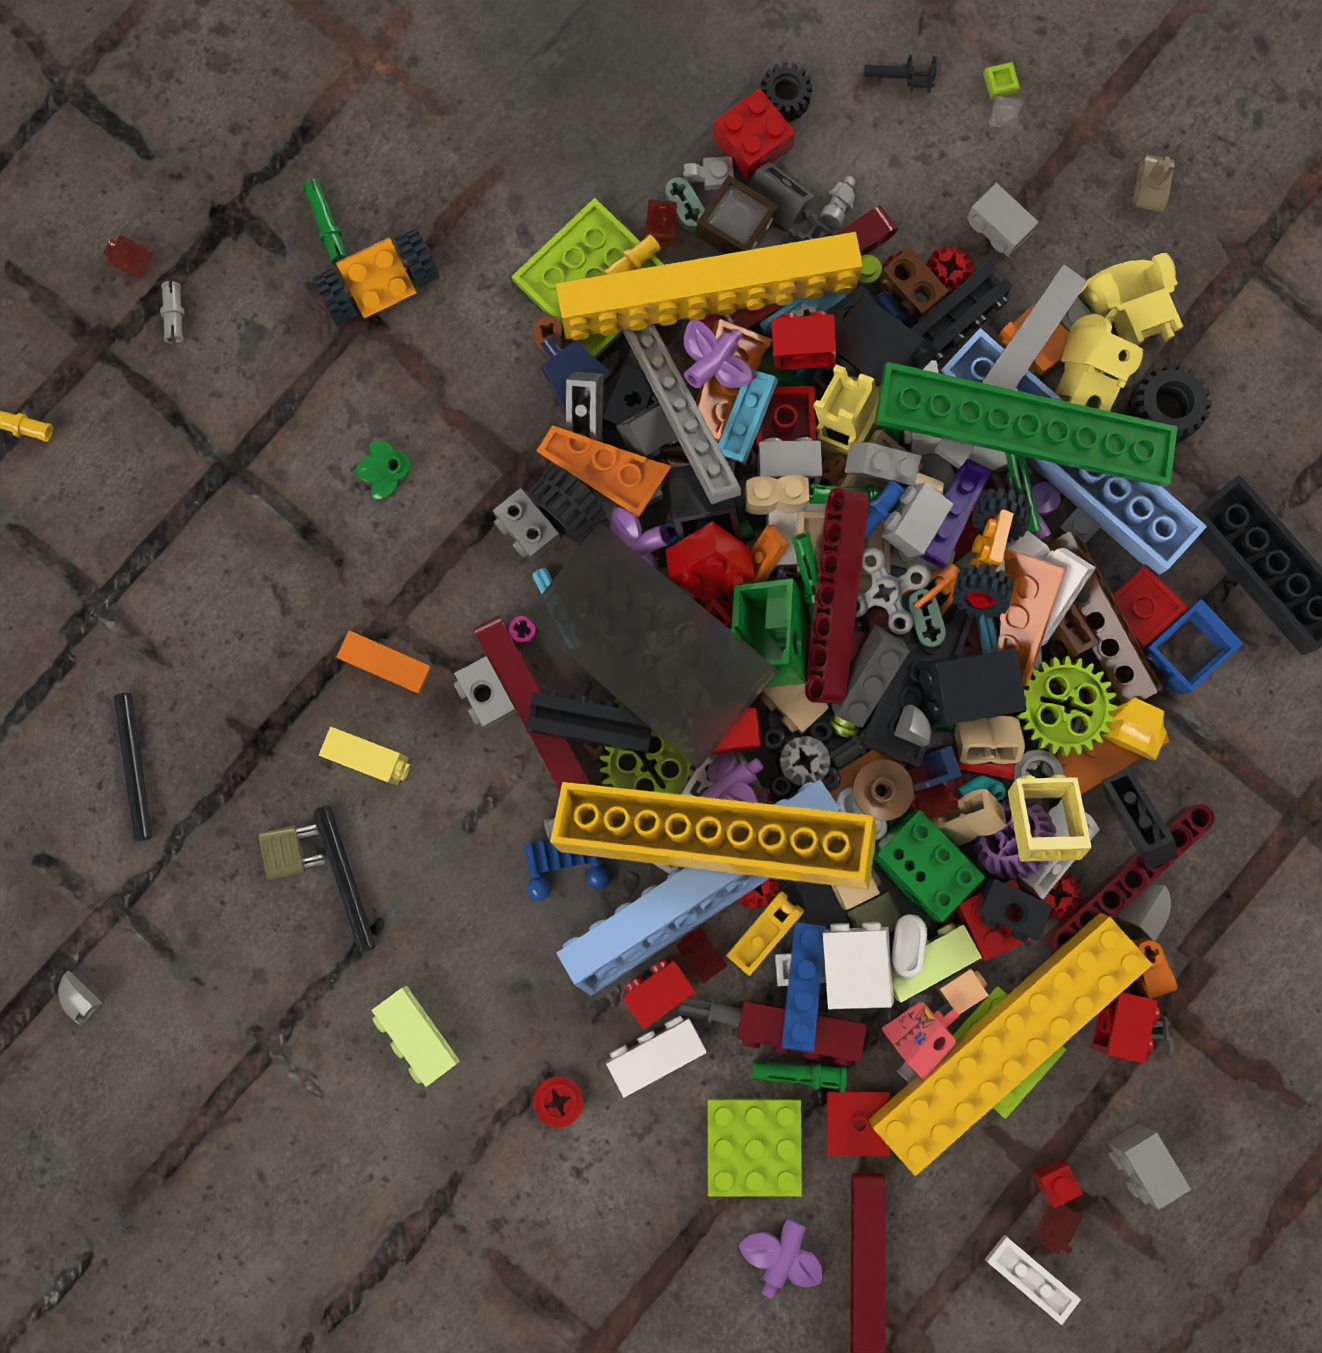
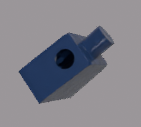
(565, 362)

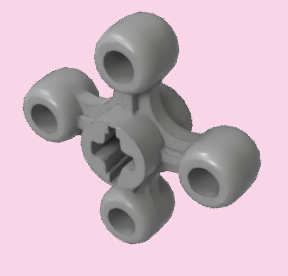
(893, 603)

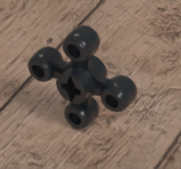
(779, 748)

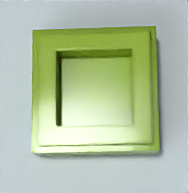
(1001, 80)

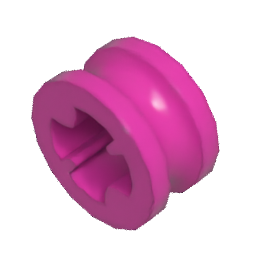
(515, 635)

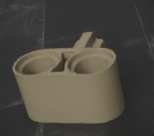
(1153, 183)

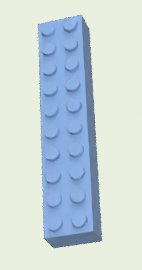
(1132, 512)
(665, 913)

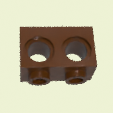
(919, 280)
(1071, 637)

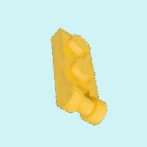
(764, 934)

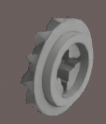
(1031, 760)
(798, 774)

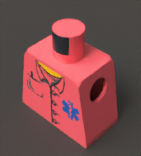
(922, 1036)

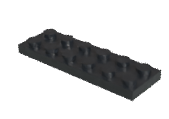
(906, 686)

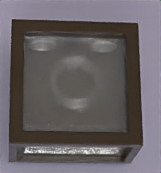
(736, 218)

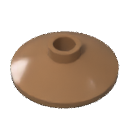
(897, 786)

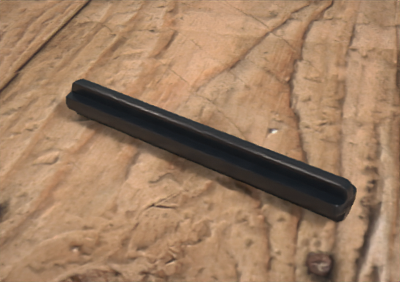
(133, 766)
(344, 879)

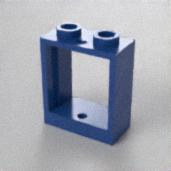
(1212, 628)

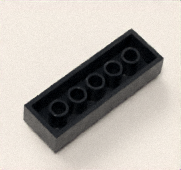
(1265, 561)

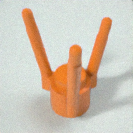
(945, 584)

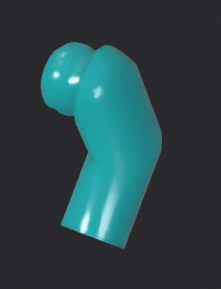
(994, 786)

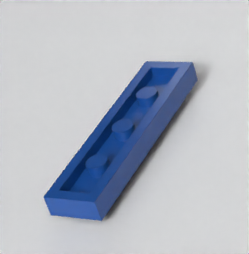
(803, 988)

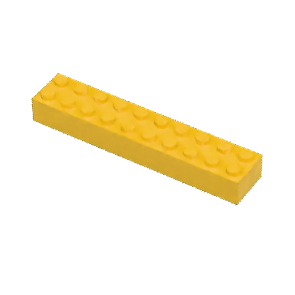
(709, 286)
(716, 834)
(1010, 1042)

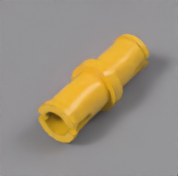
(635, 257)
(22, 425)

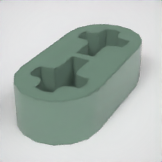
(690, 201)
(919, 619)

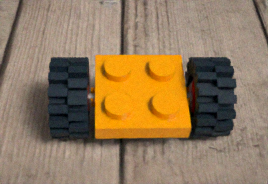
(376, 277)
(979, 585)

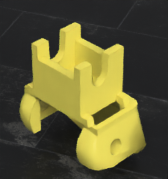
(1136, 298)
(1088, 355)
(847, 408)

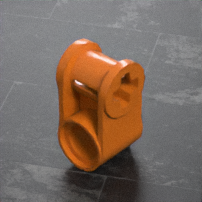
(1158, 978)

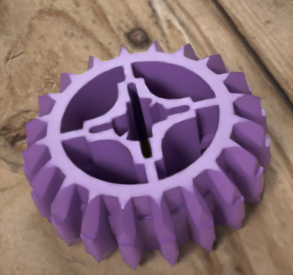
(1008, 859)

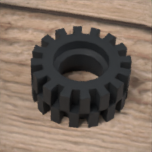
(790, 77)

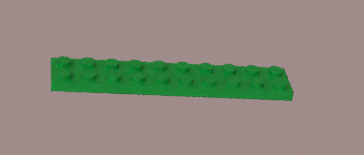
(1026, 424)

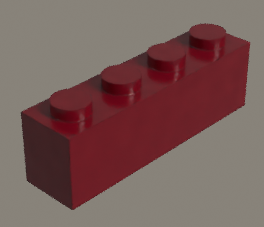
(833, 1037)

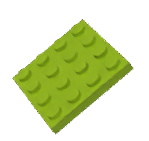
(578, 252)

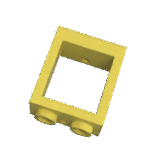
(365, 756)
(1049, 848)

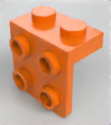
(1049, 354)

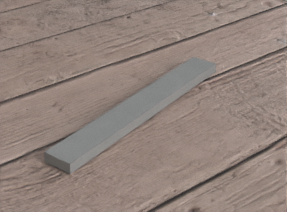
(1024, 346)
(683, 414)

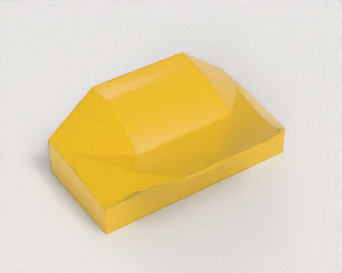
(1137, 728)

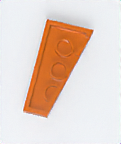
(717, 400)
(1097, 764)

